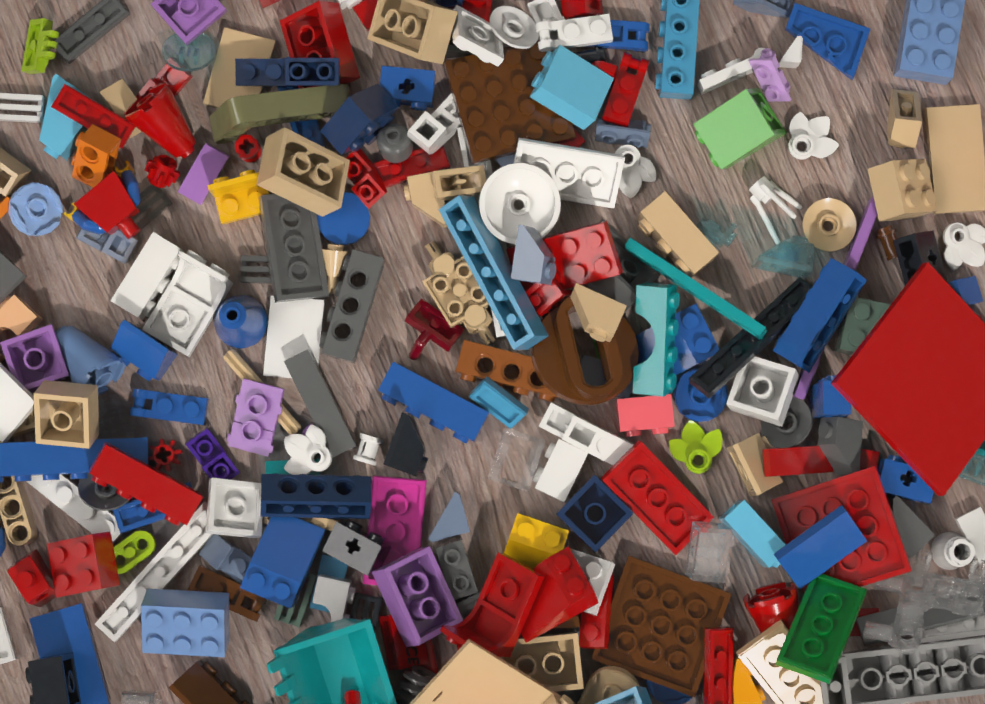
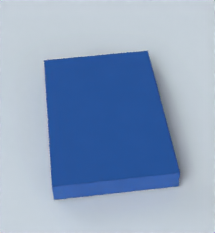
(820, 547)

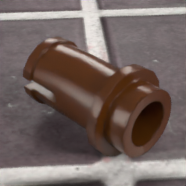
(886, 237)

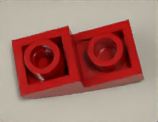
(366, 180)

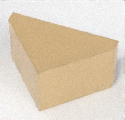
(459, 181)

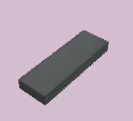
(90, 29)

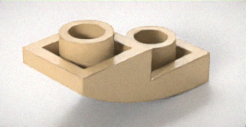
(118, 99)

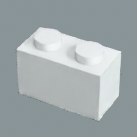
(560, 469)

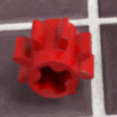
(162, 171)
(160, 450)

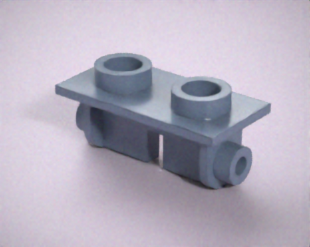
(635, 134)

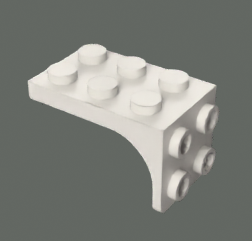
(188, 303)

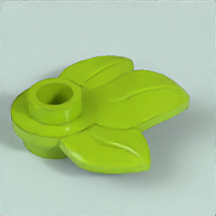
(694, 443)

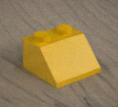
(534, 540)

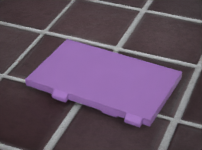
(256, 417)

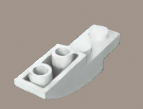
(584, 434)

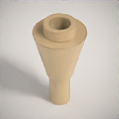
(333, 260)

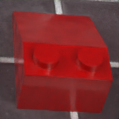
(561, 595)

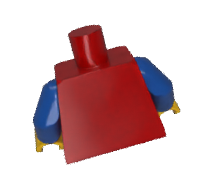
(110, 205)

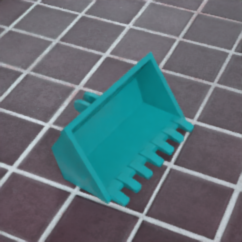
(332, 660)

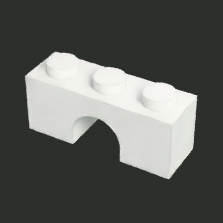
(334, 595)

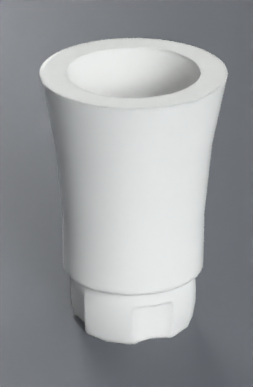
(943, 551)

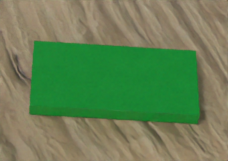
(821, 628)

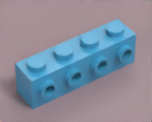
(678, 49)

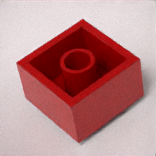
(83, 564)

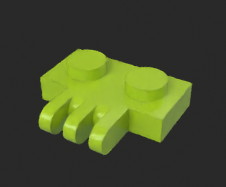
(39, 46)

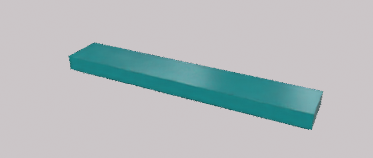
(695, 289)

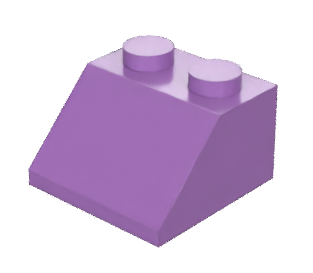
(35, 357)

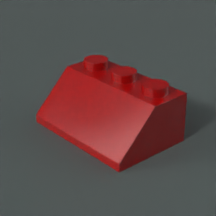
(320, 33)

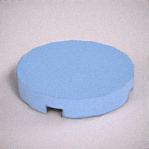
(35, 209)

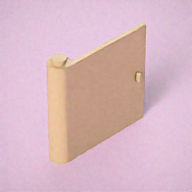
(484, 678)

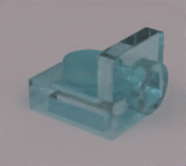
(712, 232)

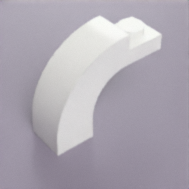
(436, 129)

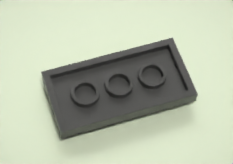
(293, 250)

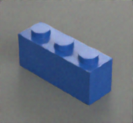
(827, 401)

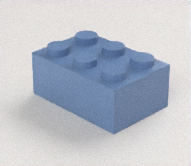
(929, 40)
(185, 622)

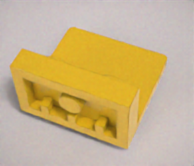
(237, 197)

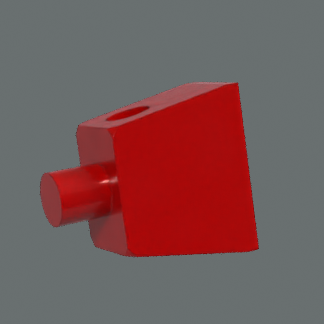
(33, 579)

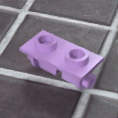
(770, 77)

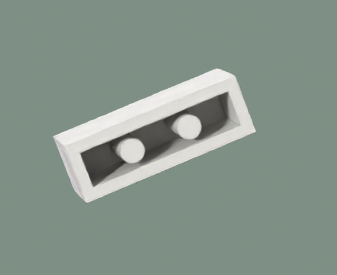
(147, 277)

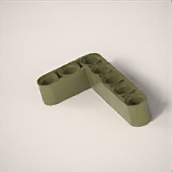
(273, 108)

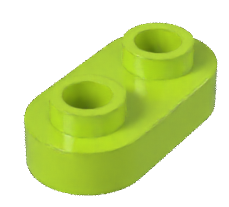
(132, 552)

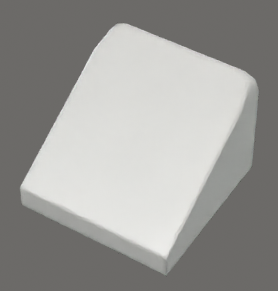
(793, 56)

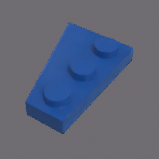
(829, 37)

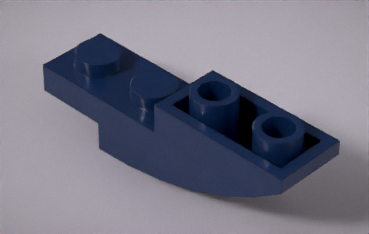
(288, 72)

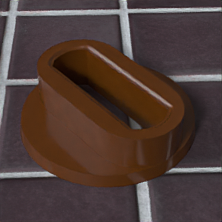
(559, 364)

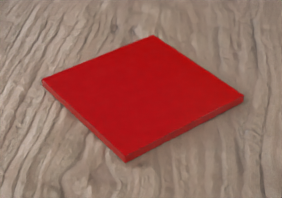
(923, 379)

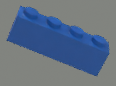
(819, 314)
(434, 402)

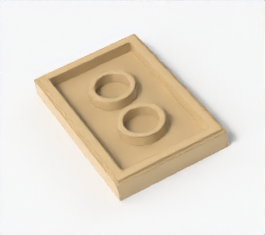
(231, 47)

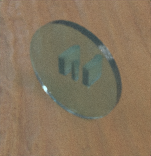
(191, 57)

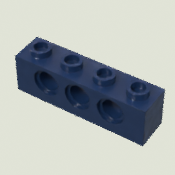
(315, 496)

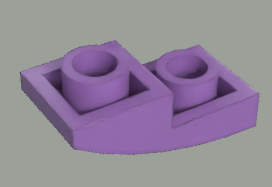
(202, 173)

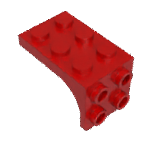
(500, 608)

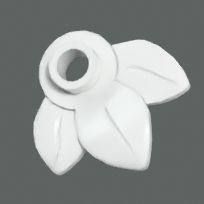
(813, 135)
(635, 172)
(967, 248)
(304, 448)

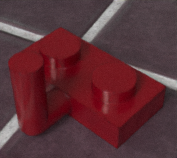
(432, 327)

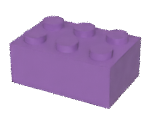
(417, 596)

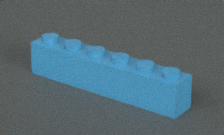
(493, 273)

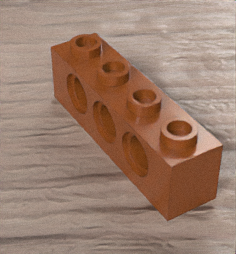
(473, 352)

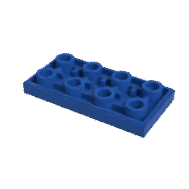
(69, 632)

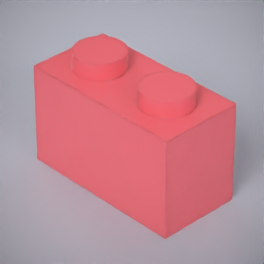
(643, 414)

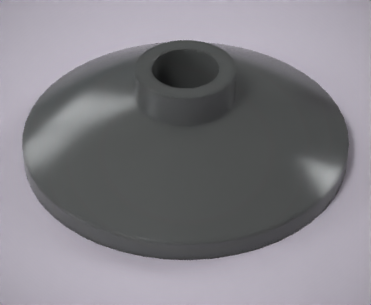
(802, 420)
(93, 497)

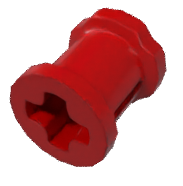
(255, 152)

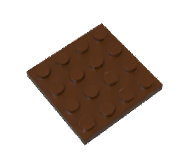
(497, 104)
(661, 625)

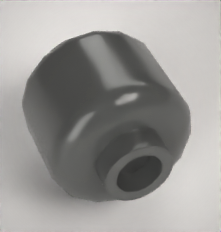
(394, 143)

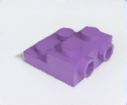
(189, 17)

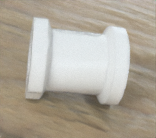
(368, 449)

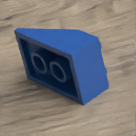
(692, 341)
(283, 560)

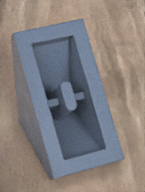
(452, 521)

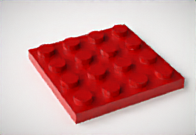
(869, 508)

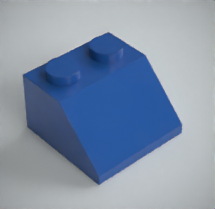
(142, 351)

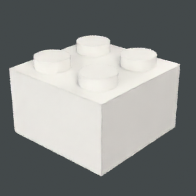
(763, 390)

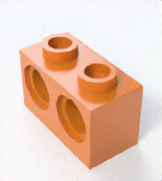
(95, 155)

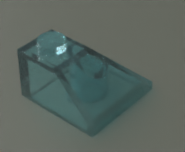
(788, 257)

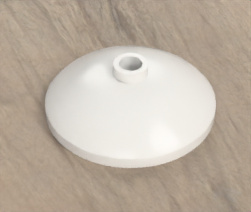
(521, 183)

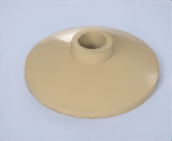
(838, 215)

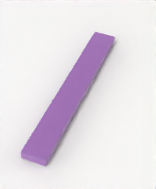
(851, 261)

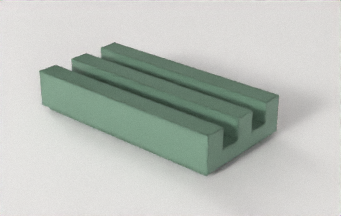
(288, 618)

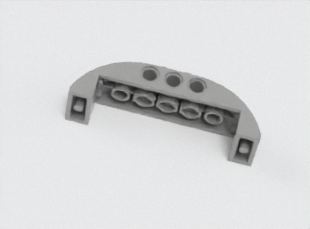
(889, 677)

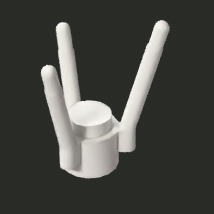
(766, 191)

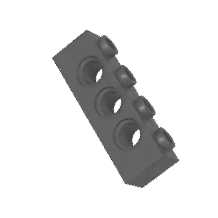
(372, 268)

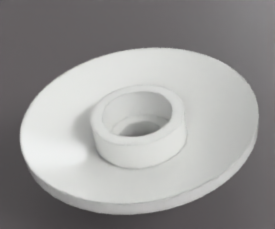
(513, 27)

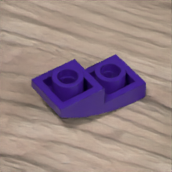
(212, 455)

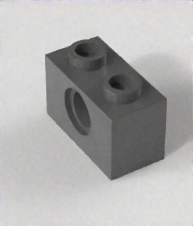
(457, 569)

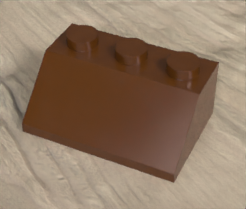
(202, 686)

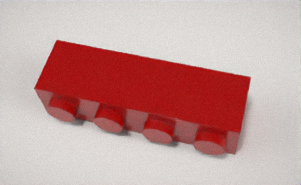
(145, 483)

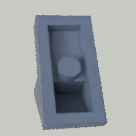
(226, 557)

